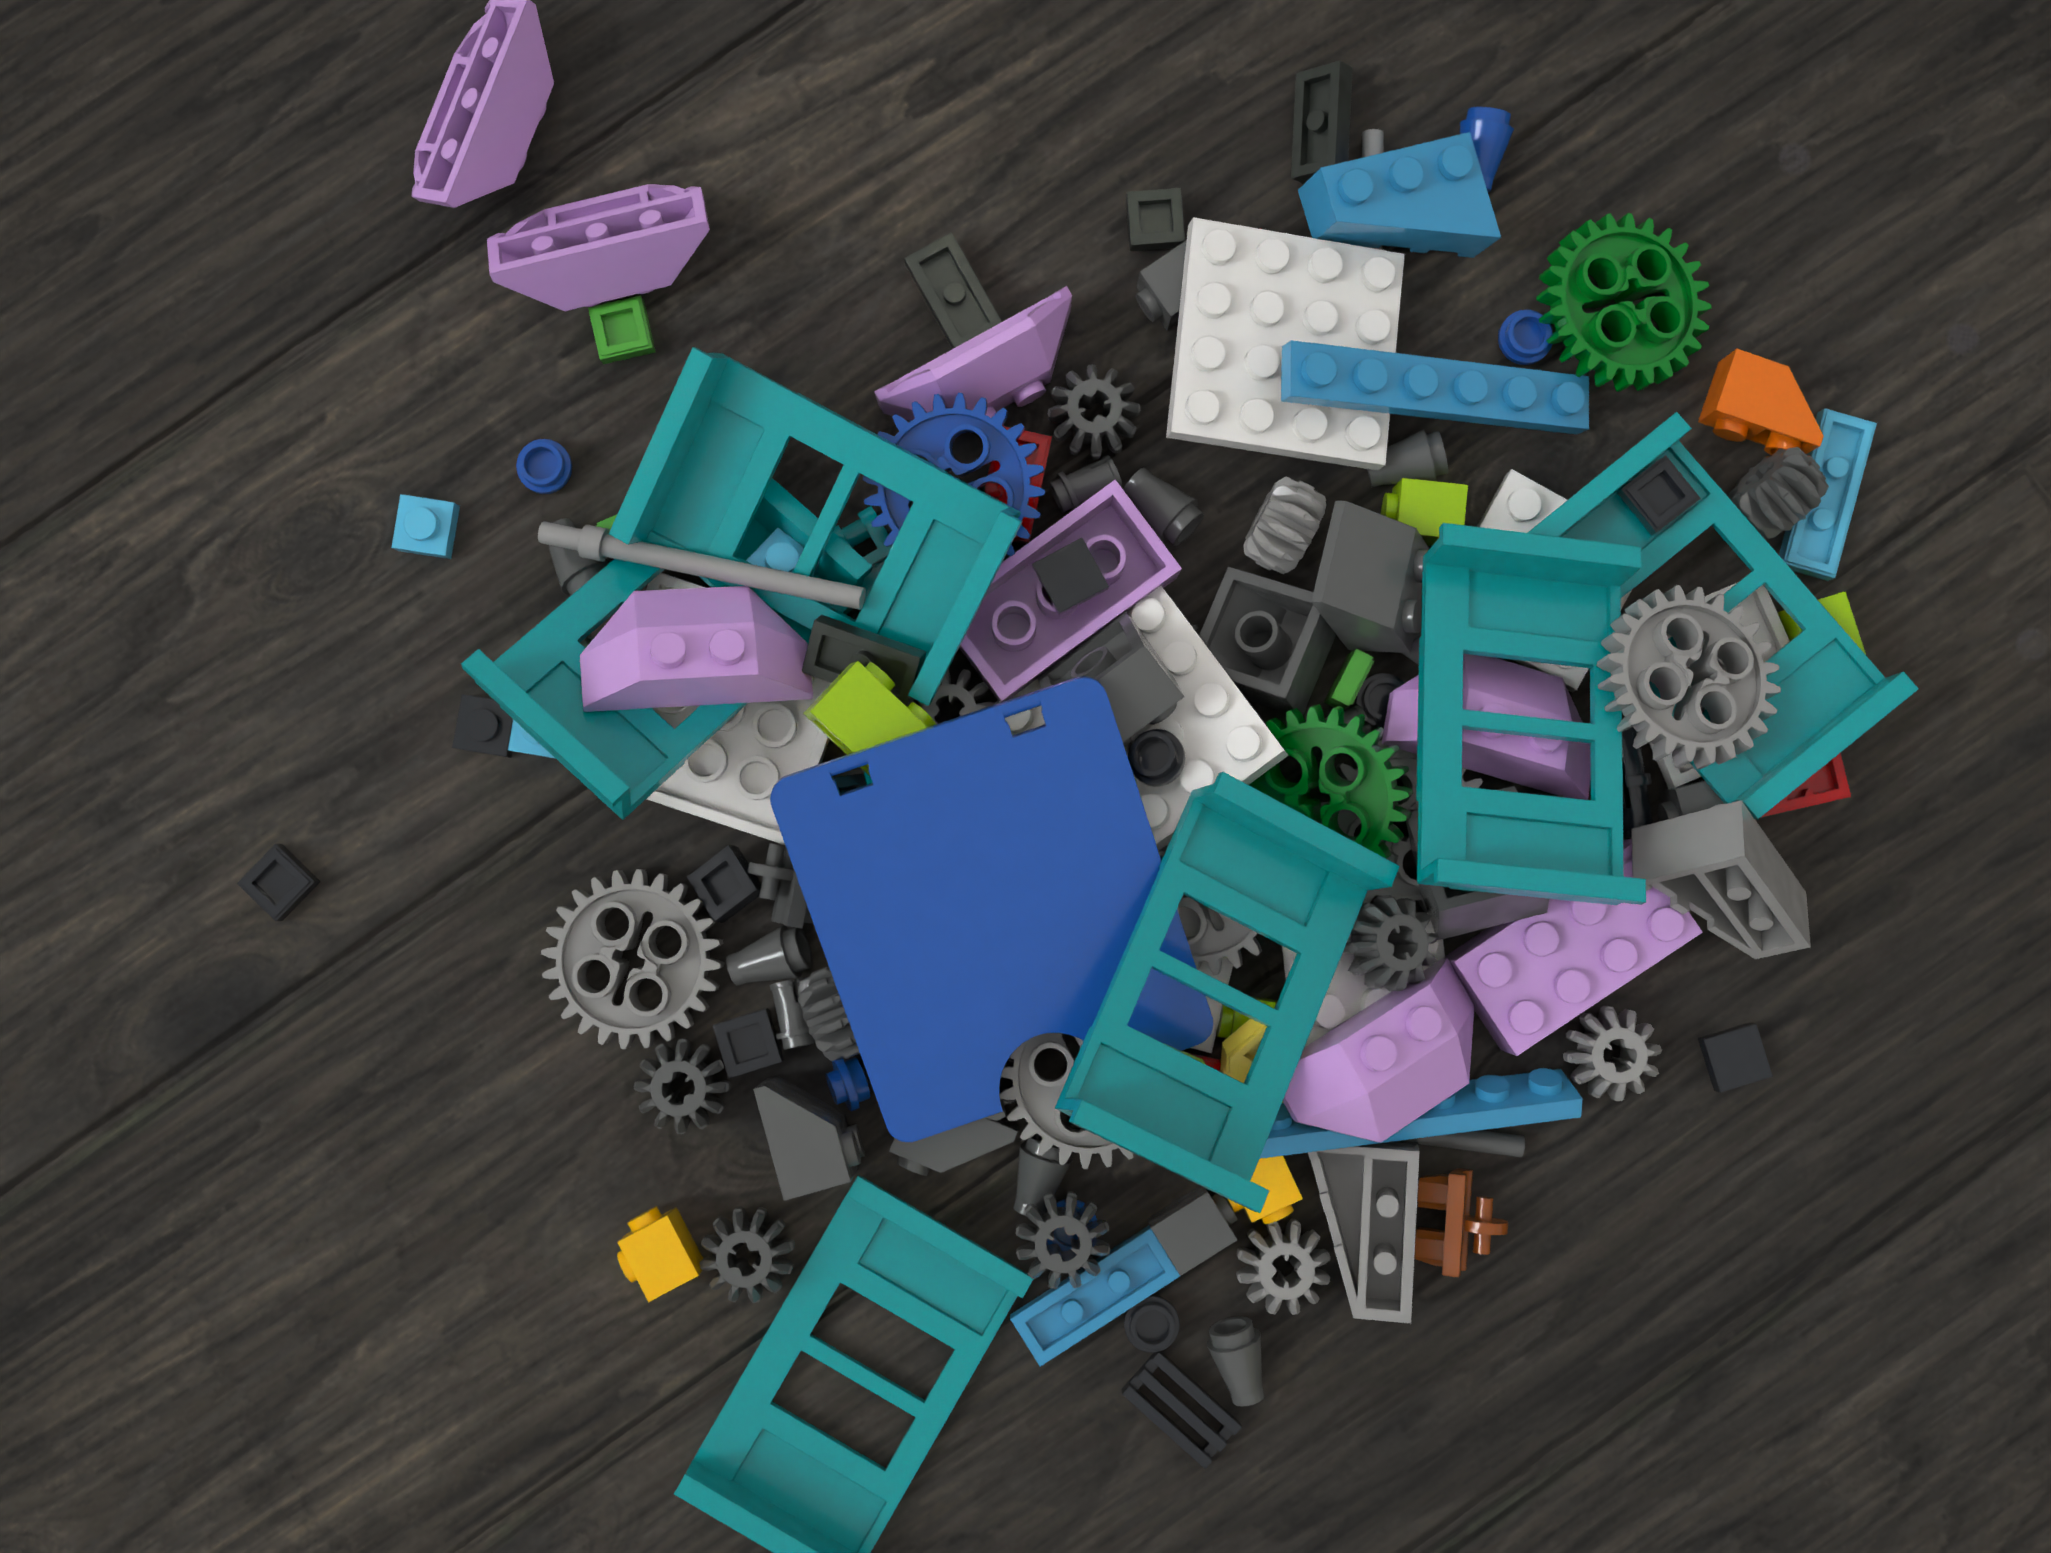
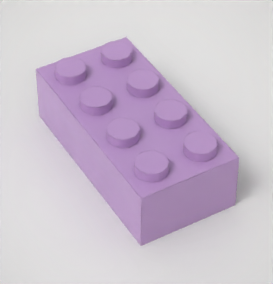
(1017, 626)
(1559, 963)

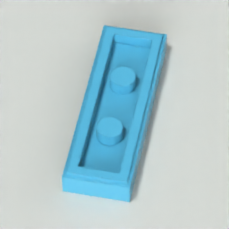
(1818, 541)

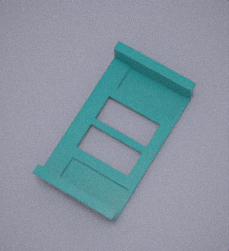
(718, 458)
(1534, 604)
(1825, 679)
(632, 750)
(1276, 878)
(789, 1479)

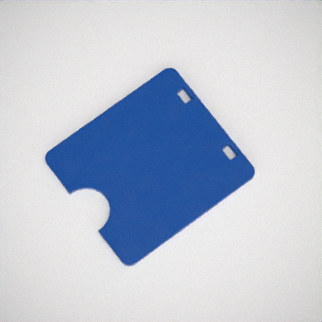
(981, 897)

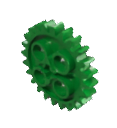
(1611, 255)
(1371, 795)

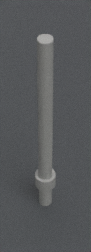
(597, 545)

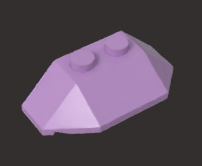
(485, 108)
(601, 246)
(999, 364)
(693, 652)
(1505, 689)
(1388, 1060)

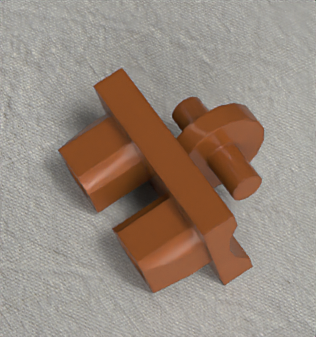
(1450, 1246)

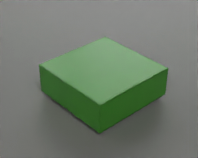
(621, 329)
(1349, 679)

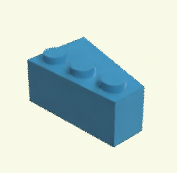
(1405, 198)

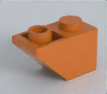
(1759, 403)

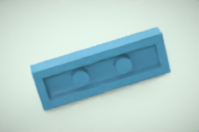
(1070, 1314)

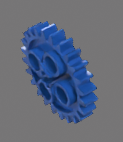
(933, 437)

